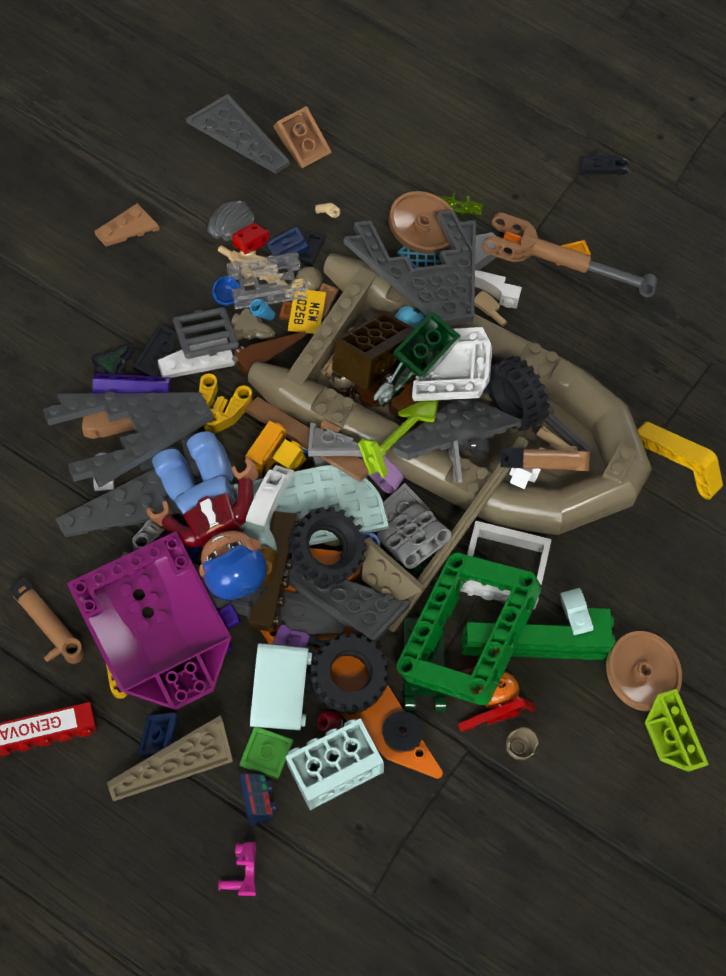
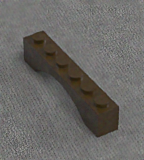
(266, 610)

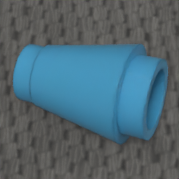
(261, 309)

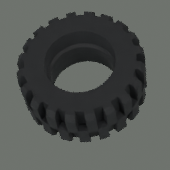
(364, 651)

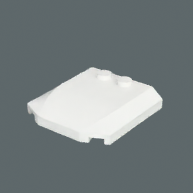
(462, 372)

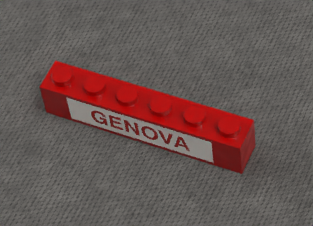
(46, 728)

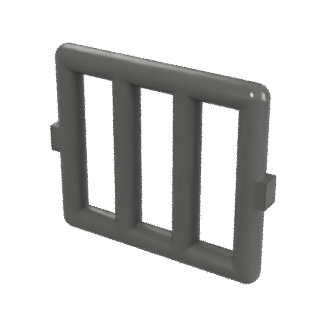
(213, 350)

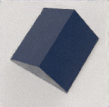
(158, 733)

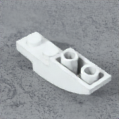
(268, 495)

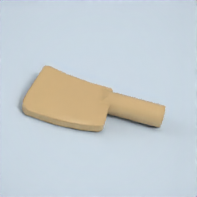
(489, 306)

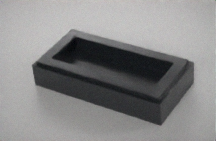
(315, 244)

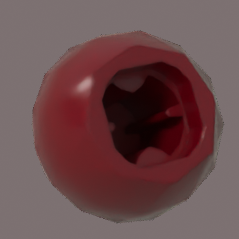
(329, 720)

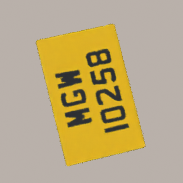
(307, 312)

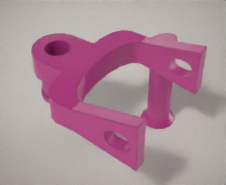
(246, 851)

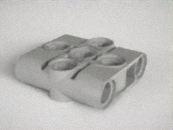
(414, 536)

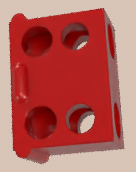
(250, 238)

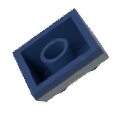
(256, 798)

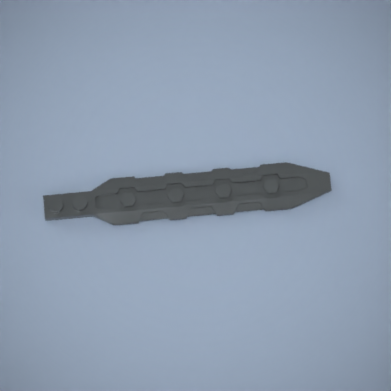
(297, 614)

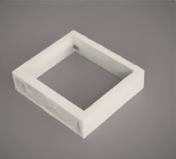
(509, 537)

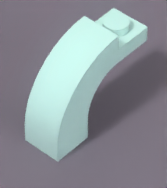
(576, 611)

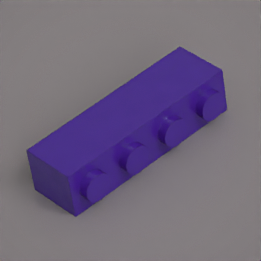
(130, 383)

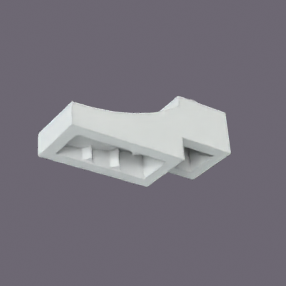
(496, 286)
(521, 475)

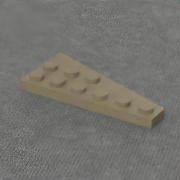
(190, 755)

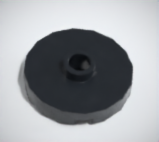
(402, 742)

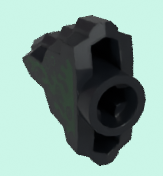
(113, 361)

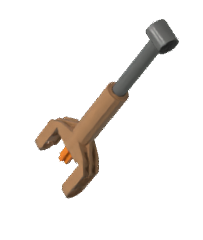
(526, 243)

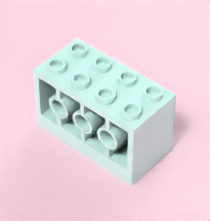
(338, 776)

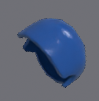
(223, 290)

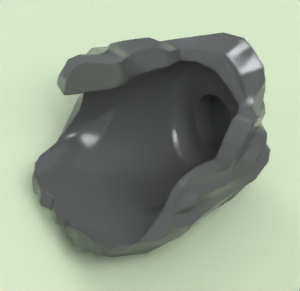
(229, 219)

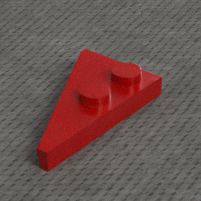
(499, 713)

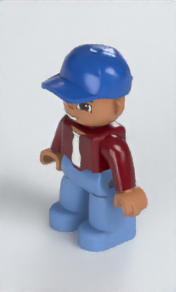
(229, 557)

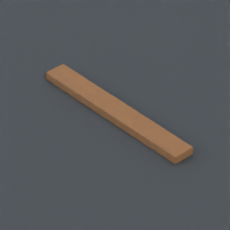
(300, 433)

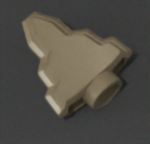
(250, 326)

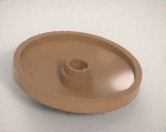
(415, 222)
(642, 668)

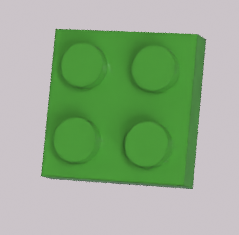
(266, 753)

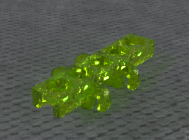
(465, 208)

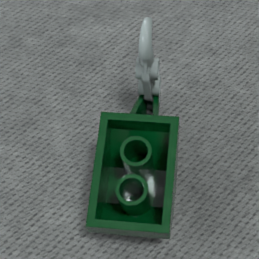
(420, 353)

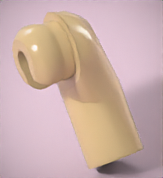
(328, 208)

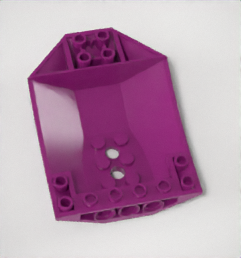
(160, 657)

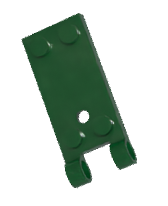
(412, 690)

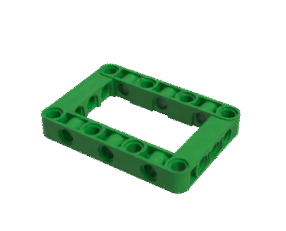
(501, 641)

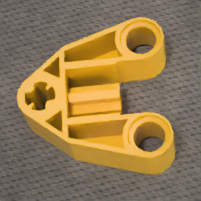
(234, 410)

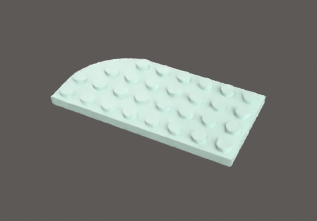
(324, 488)

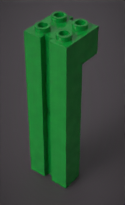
(550, 640)

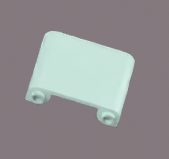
(279, 687)

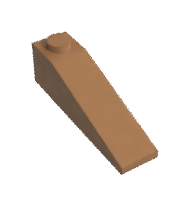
(99, 425)

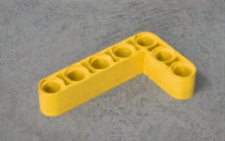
(687, 453)

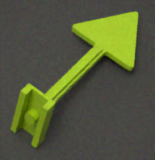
(374, 454)

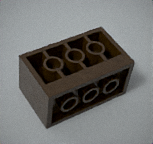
(367, 350)

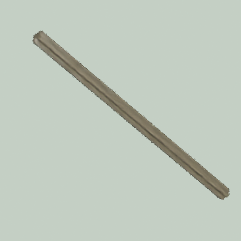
(459, 530)

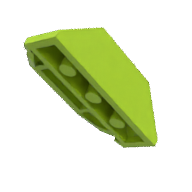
(673, 733)

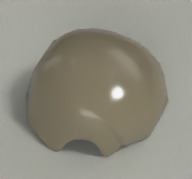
(312, 277)
(339, 381)
(521, 743)

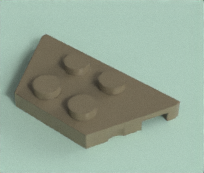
(386, 575)

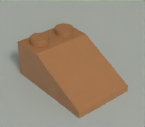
(302, 137)

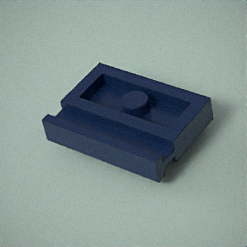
(288, 242)

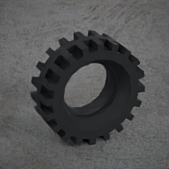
(518, 391)
(348, 536)

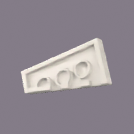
(177, 365)

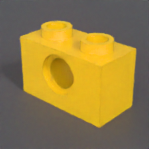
(289, 455)

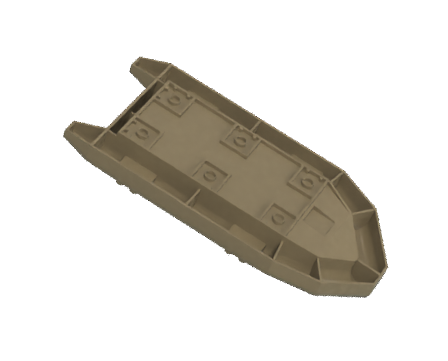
(557, 498)

